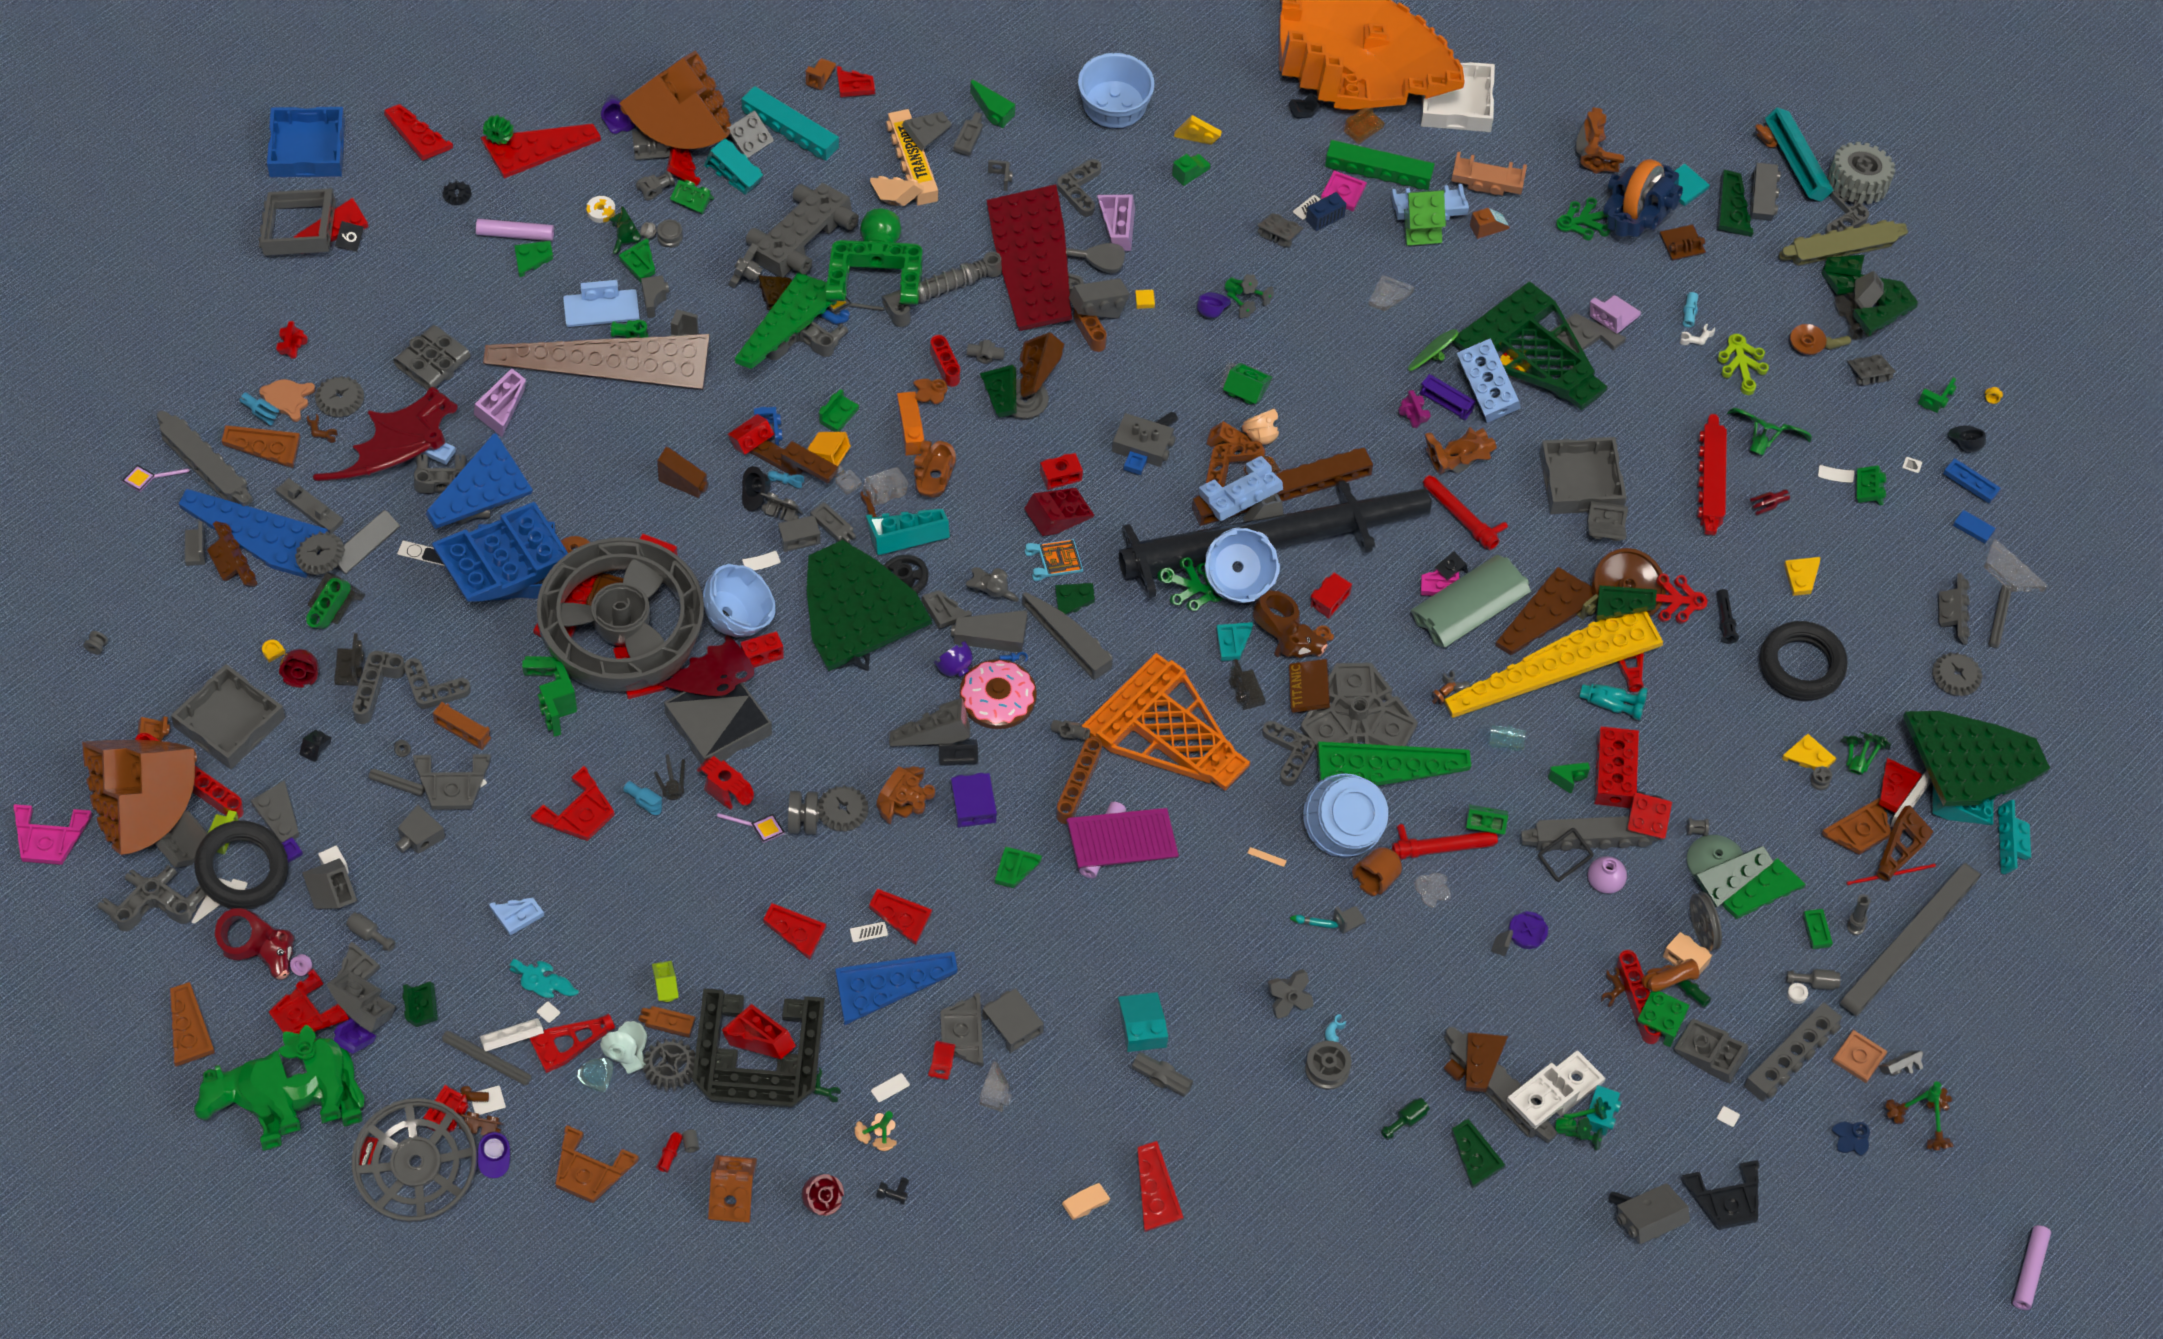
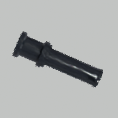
(1727, 622)

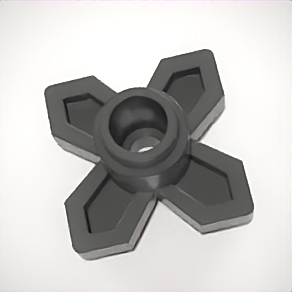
(746, 267)
(1290, 993)

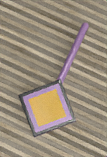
(139, 477)
(766, 828)

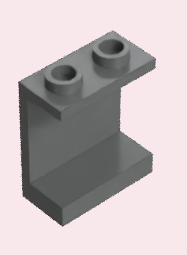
(1013, 1019)

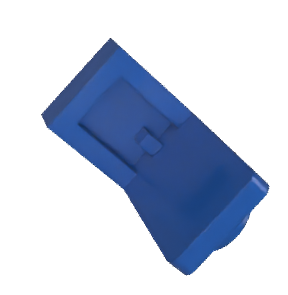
(773, 418)

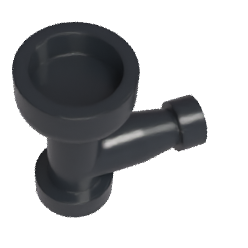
(899, 1194)

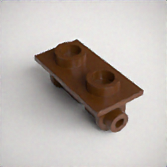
(488, 1125)

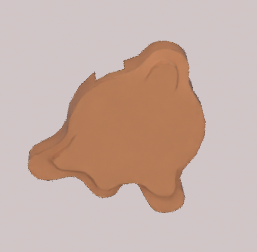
(288, 396)

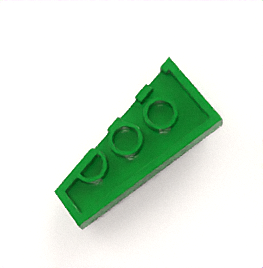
(1763, 889)

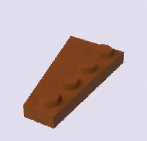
(267, 444)
(189, 1030)

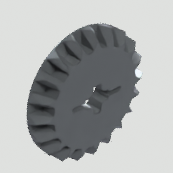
(1035, 404)
(334, 405)
(329, 558)
(1955, 684)
(838, 819)

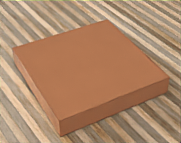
(1859, 1056)

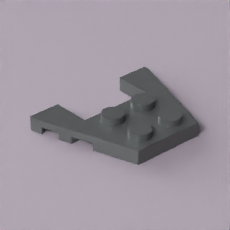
(1588, 333)
(451, 789)

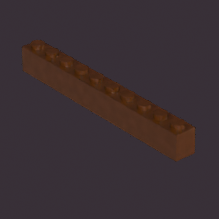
(1305, 480)

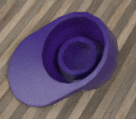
(1212, 304)
(493, 1154)

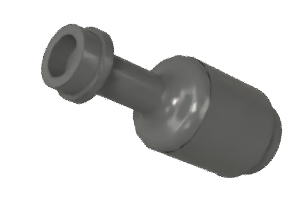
(367, 930)
(1818, 978)

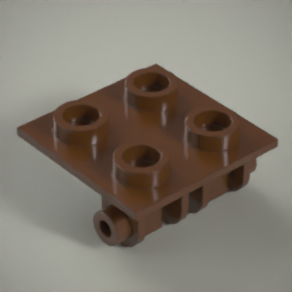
(1683, 242)

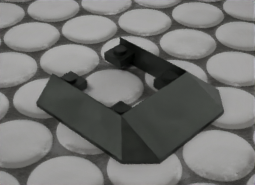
(716, 1067)

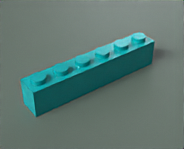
(791, 123)
(1799, 154)

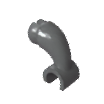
(1459, 686)

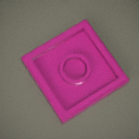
(1347, 187)

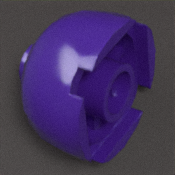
(955, 661)

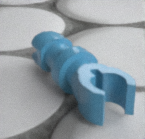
(795, 480)

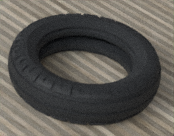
(1798, 688)
(229, 896)

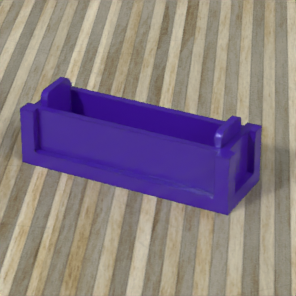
(1447, 396)

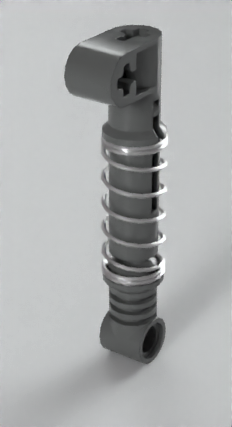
(988, 266)

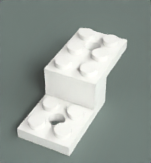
(1555, 1089)

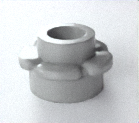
(648, 230)

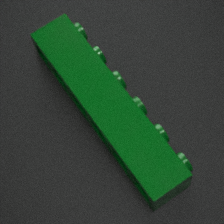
(1379, 165)

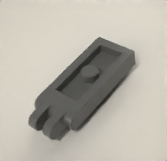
(833, 523)

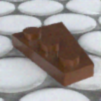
(1481, 1059)

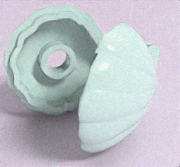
(626, 1046)

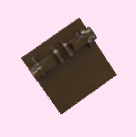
(772, 288)

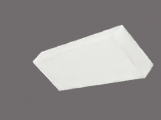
(511, 1034)

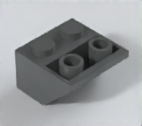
(329, 885)

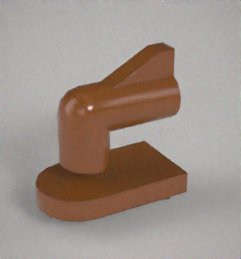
(1766, 136)
(1447, 689)

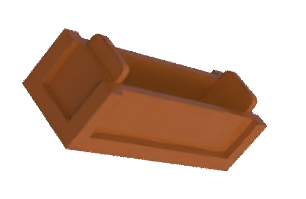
(461, 726)

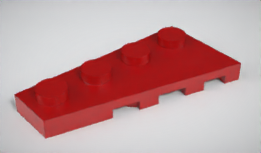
(417, 133)

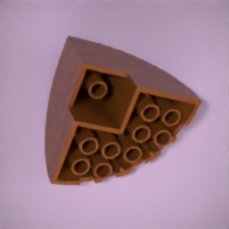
(680, 106)
(138, 788)

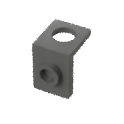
(1004, 170)
(1348, 919)

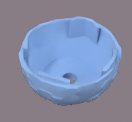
(1258, 563)
(742, 596)

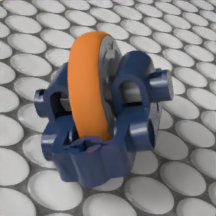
(1641, 197)

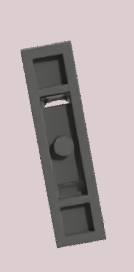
(309, 505)

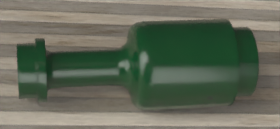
(1408, 1116)

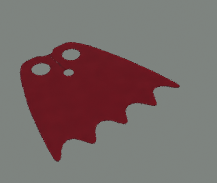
(705, 672)

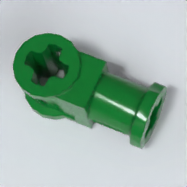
(629, 330)

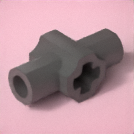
(985, 351)
(1070, 729)

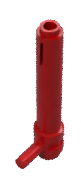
(1479, 530)
(1414, 848)

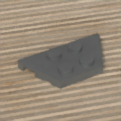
(963, 1027)

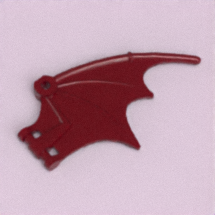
(399, 436)

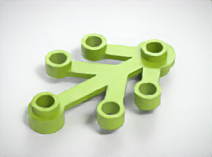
(1743, 360)

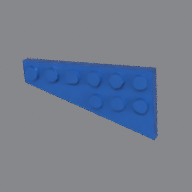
(878, 984)

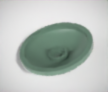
(1702, 852)

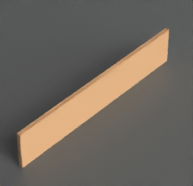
(1268, 857)

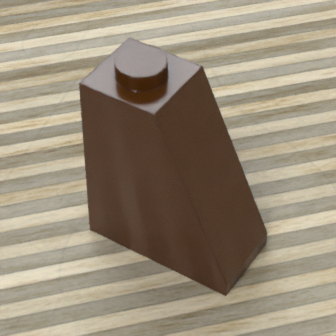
(680, 473)

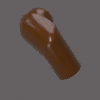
(474, 1096)

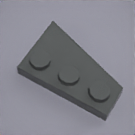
(277, 812)

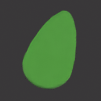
(1434, 349)

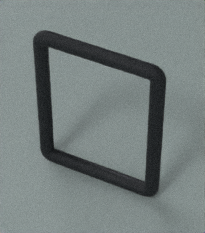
(1573, 868)

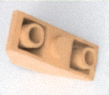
(896, 190)

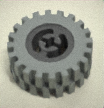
(1861, 172)

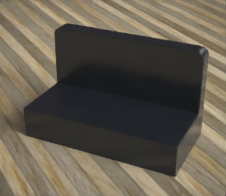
(959, 752)

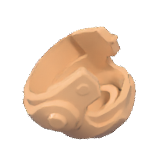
(1261, 427)

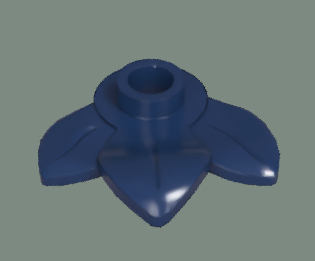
(1850, 1139)

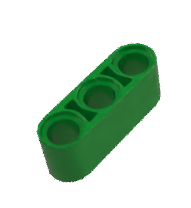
(320, 606)

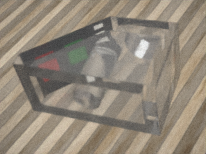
(995, 1090)

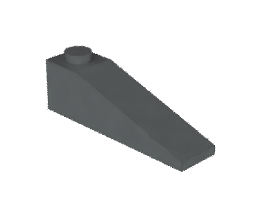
(941, 727)

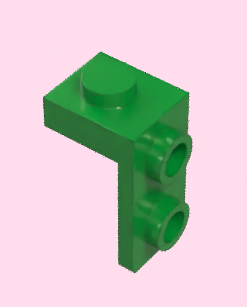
(1934, 401)

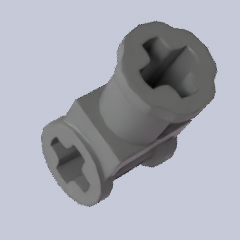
(653, 185)

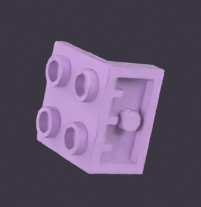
(1614, 313)

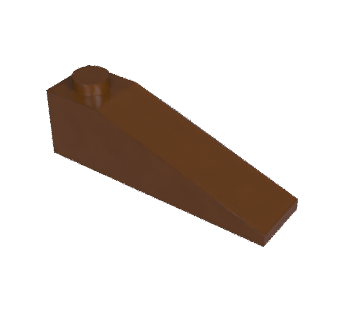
(1038, 360)

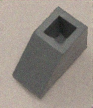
(1868, 290)
(1266, 508)

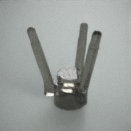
(673, 789)

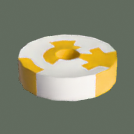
(597, 203)

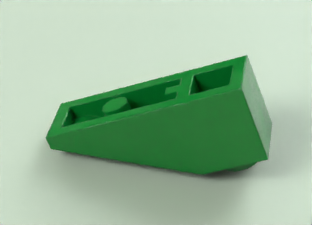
(994, 106)

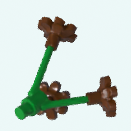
(1938, 1099)

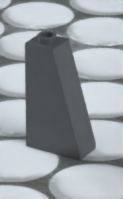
(992, 631)

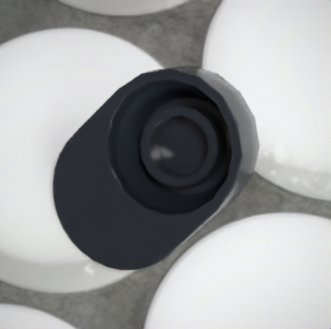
(1969, 437)

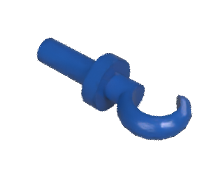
(1012, 657)

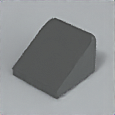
(1502, 943)

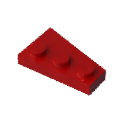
(1897, 784)

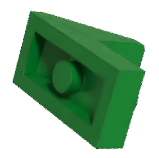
(1565, 774)

